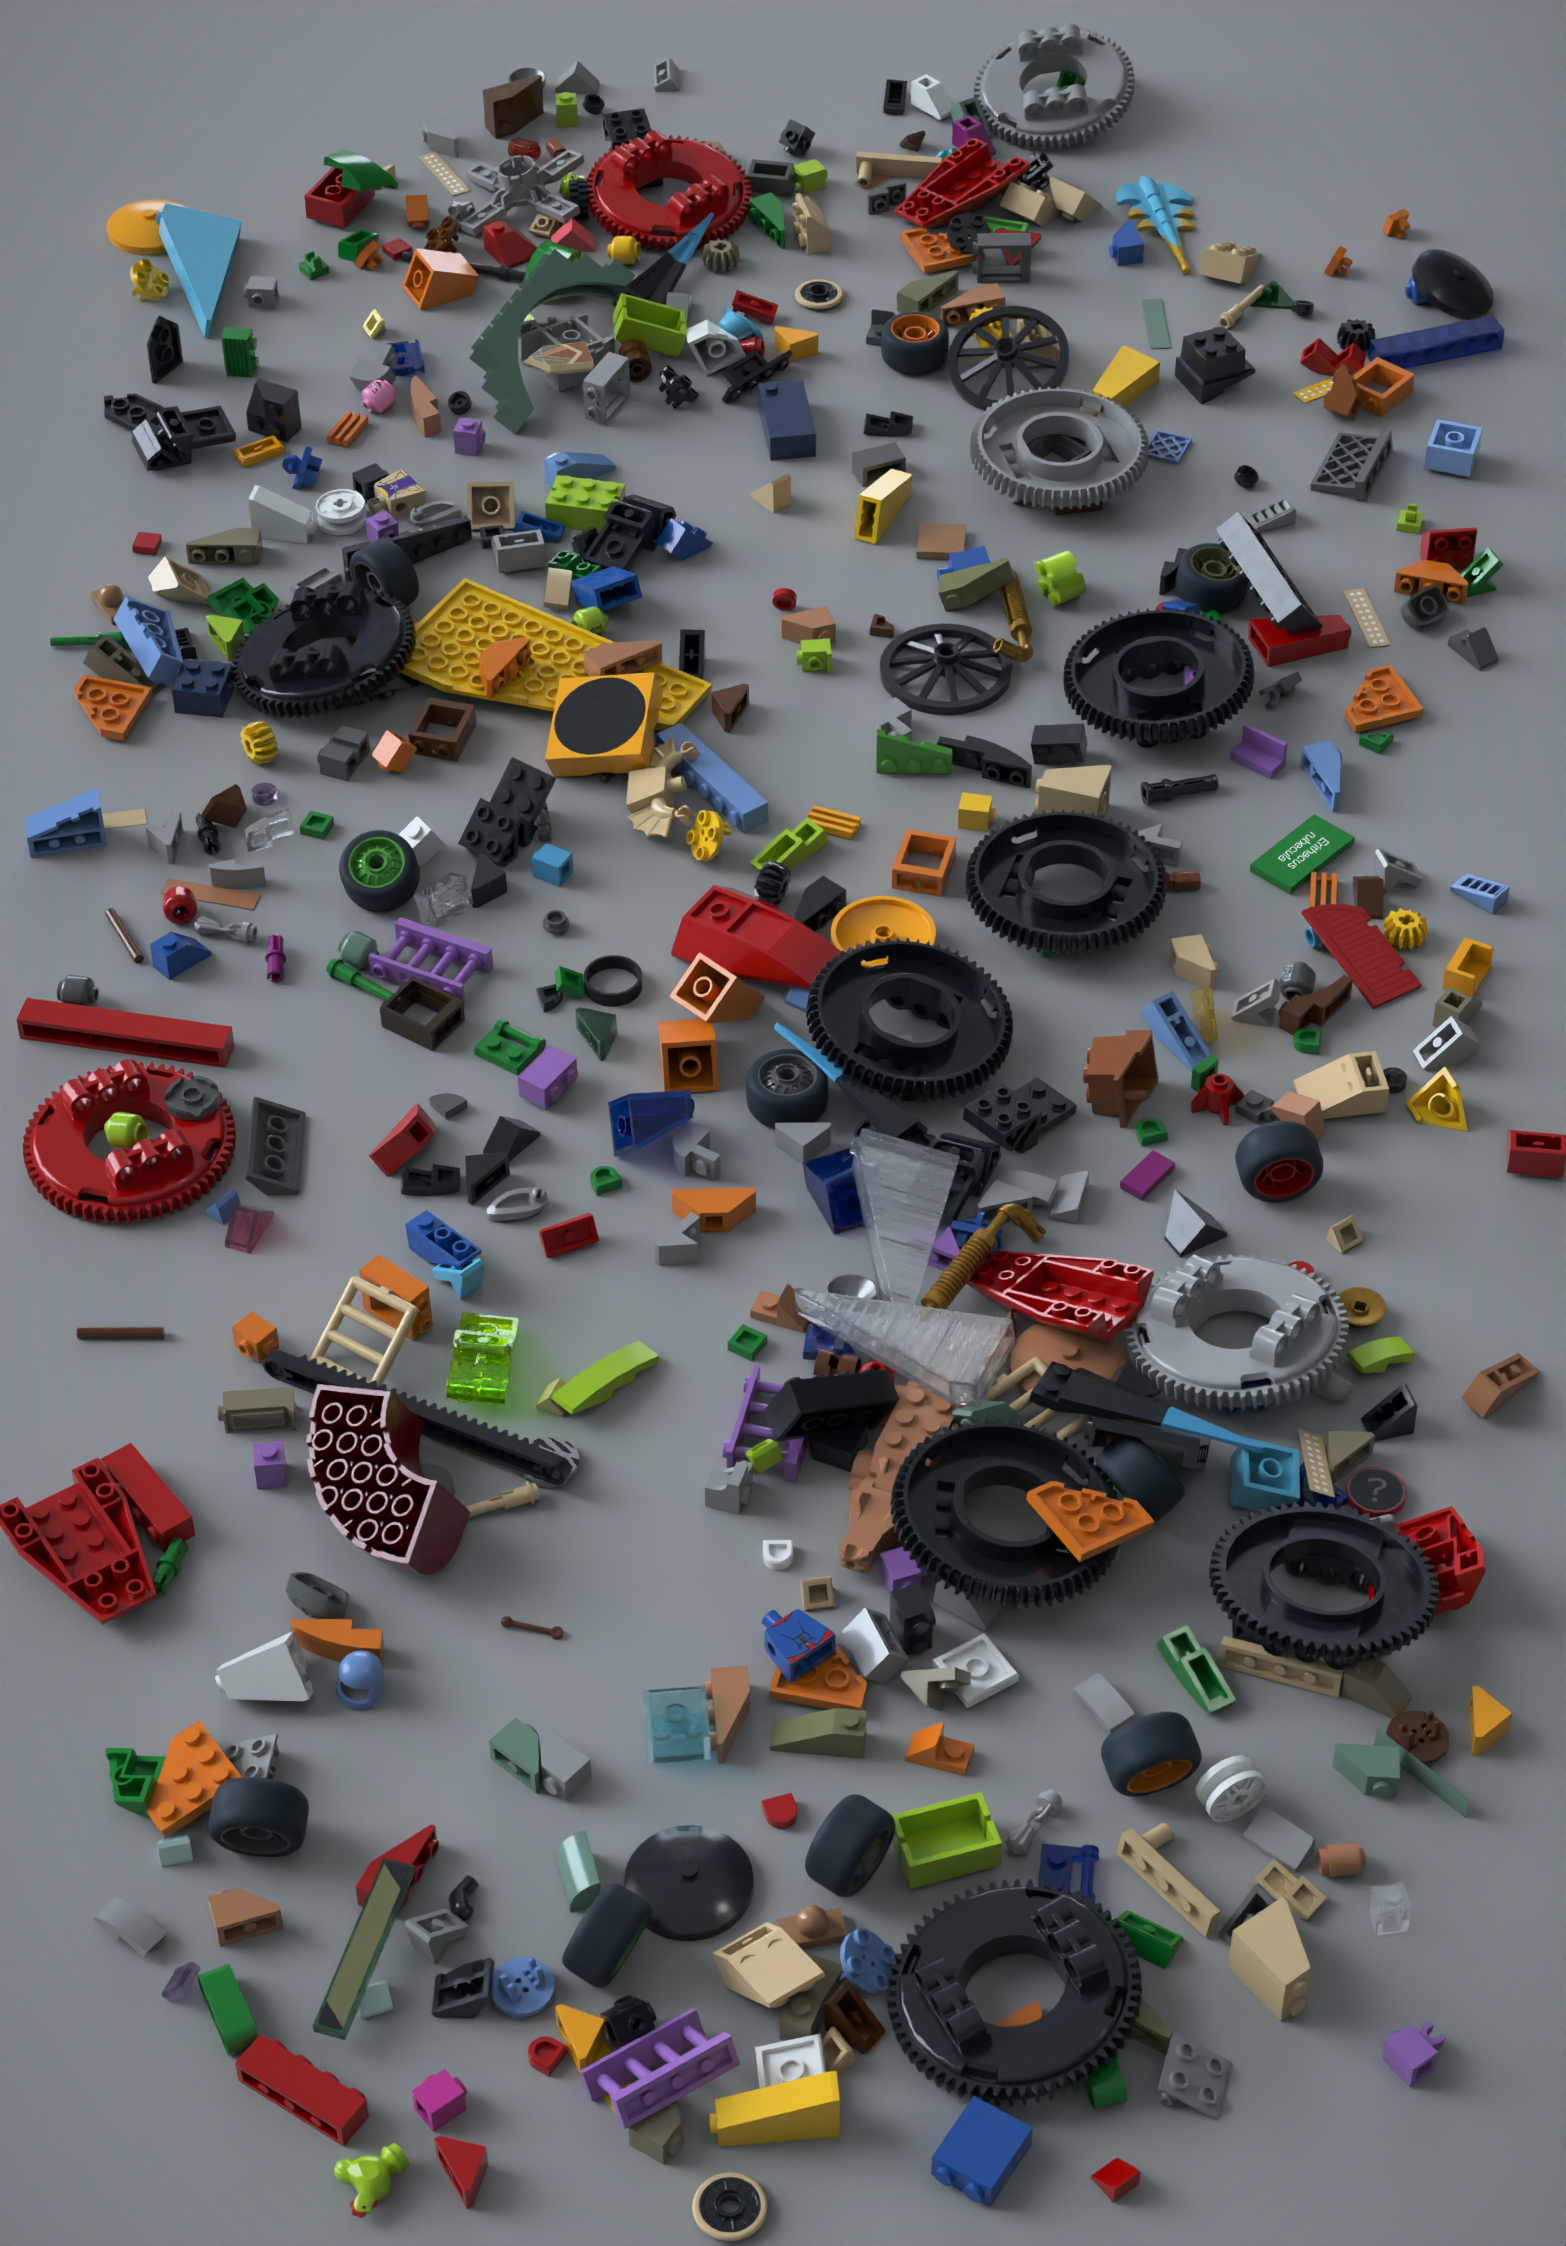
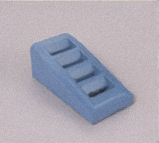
(1487, 894)

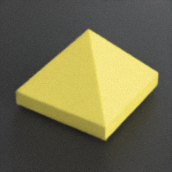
(374, 324)

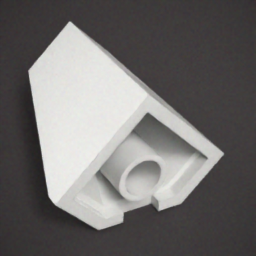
(713, 346)
(280, 517)
(267, 1673)

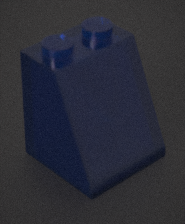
(647, 1116)
(834, 1190)

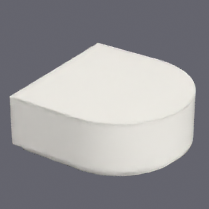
(778, 1554)

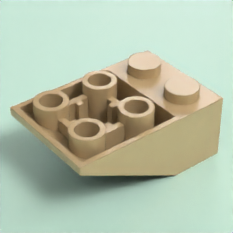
(1229, 262)
(1347, 1086)
(767, 1966)

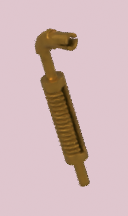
(1018, 623)
(975, 1252)

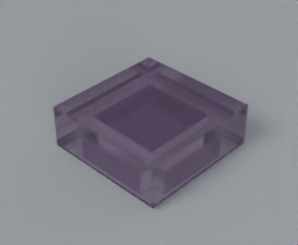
(180, 1981)

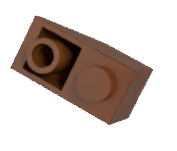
(1344, 395)

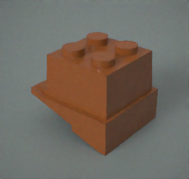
(1120, 1073)

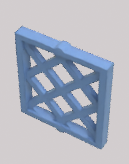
(1186, 441)

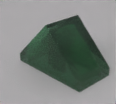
(597, 1029)

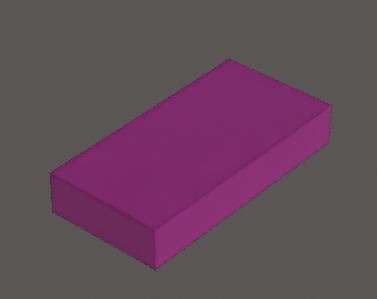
(1147, 1175)

